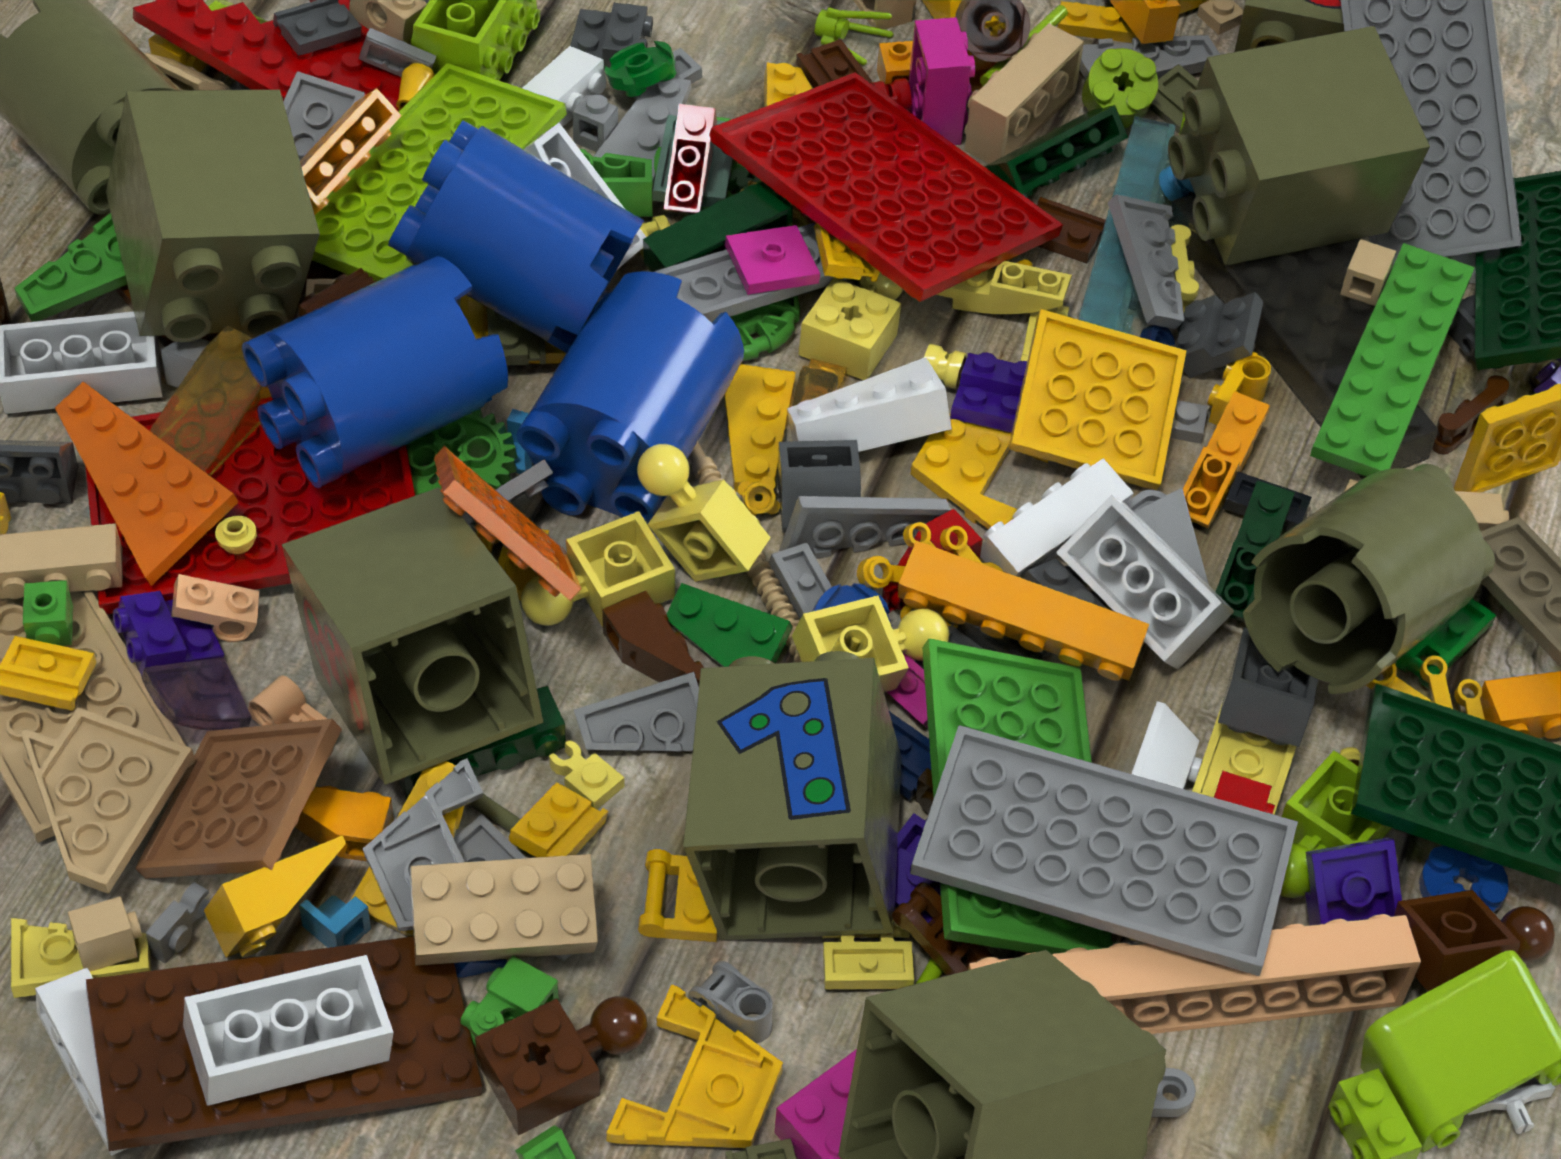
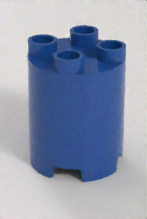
(518, 232)
(374, 370)
(631, 380)

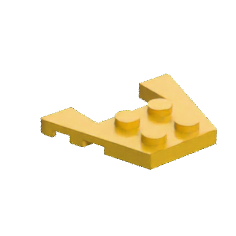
(961, 466)
(719, 1094)

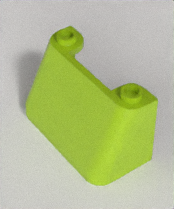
(1465, 1046)

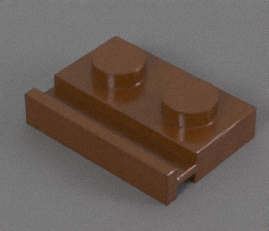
(829, 63)
(1079, 231)

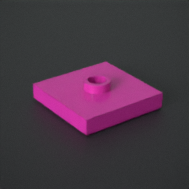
(772, 259)

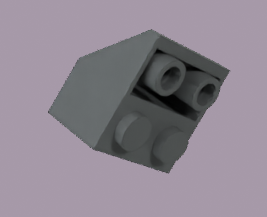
(816, 470)
(38, 471)

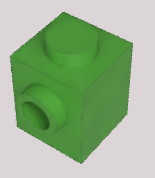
(48, 612)

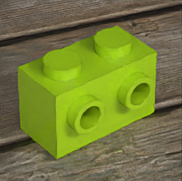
(1372, 1119)

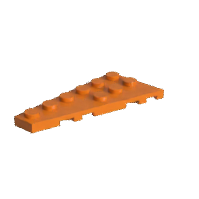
(148, 486)

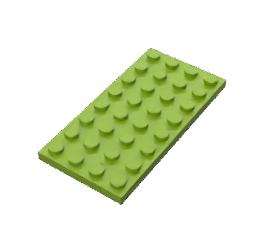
(370, 205)

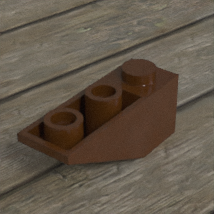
(646, 641)

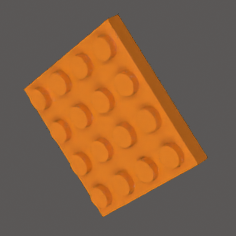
(503, 521)

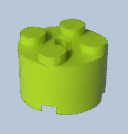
(1125, 70)

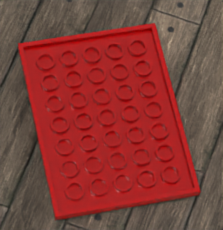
(886, 185)
(278, 501)

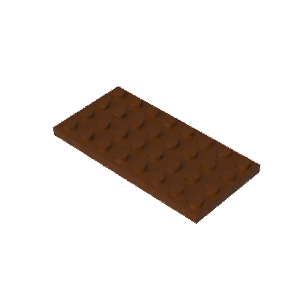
(153, 1084)

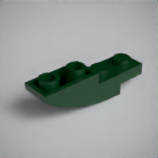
(1259, 528)

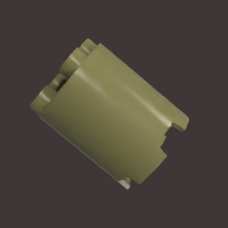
(68, 88)
(1367, 577)

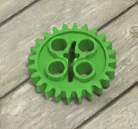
(475, 441)

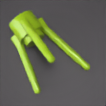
(832, 25)

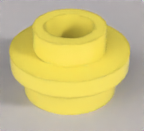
(236, 534)

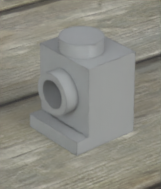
(597, 114)

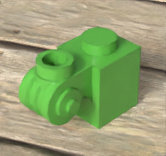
(510, 994)

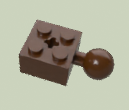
(1462, 932)
(546, 1066)

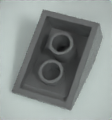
(1267, 700)

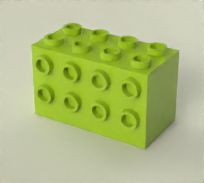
(475, 33)

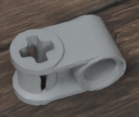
(733, 996)

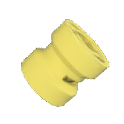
(946, 365)

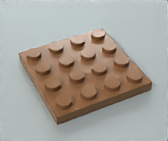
(239, 800)

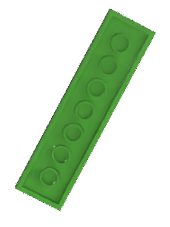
(1392, 362)

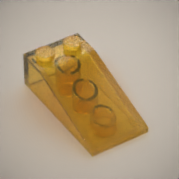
(213, 404)

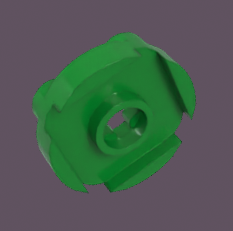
(640, 67)

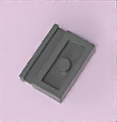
(317, 25)

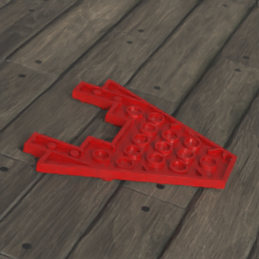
(257, 52)

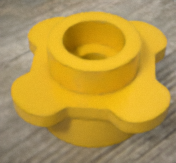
(766, 489)

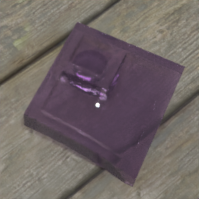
(197, 694)

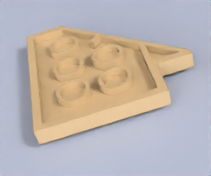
(103, 790)

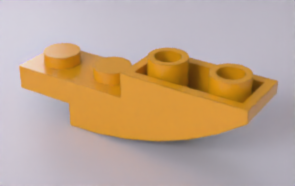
(1223, 457)

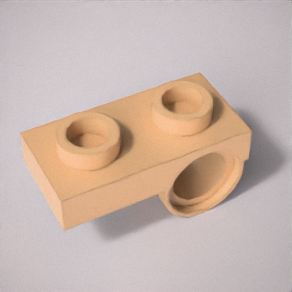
(225, 606)
(281, 704)

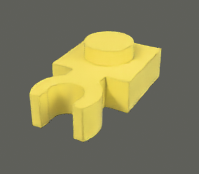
(589, 777)

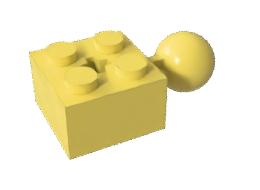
(852, 324)
(699, 524)
(610, 567)
(866, 632)

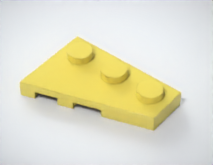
(51, 953)

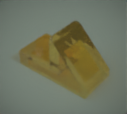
(818, 380)

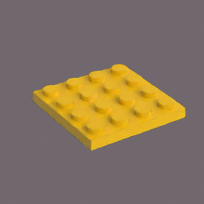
(1098, 398)

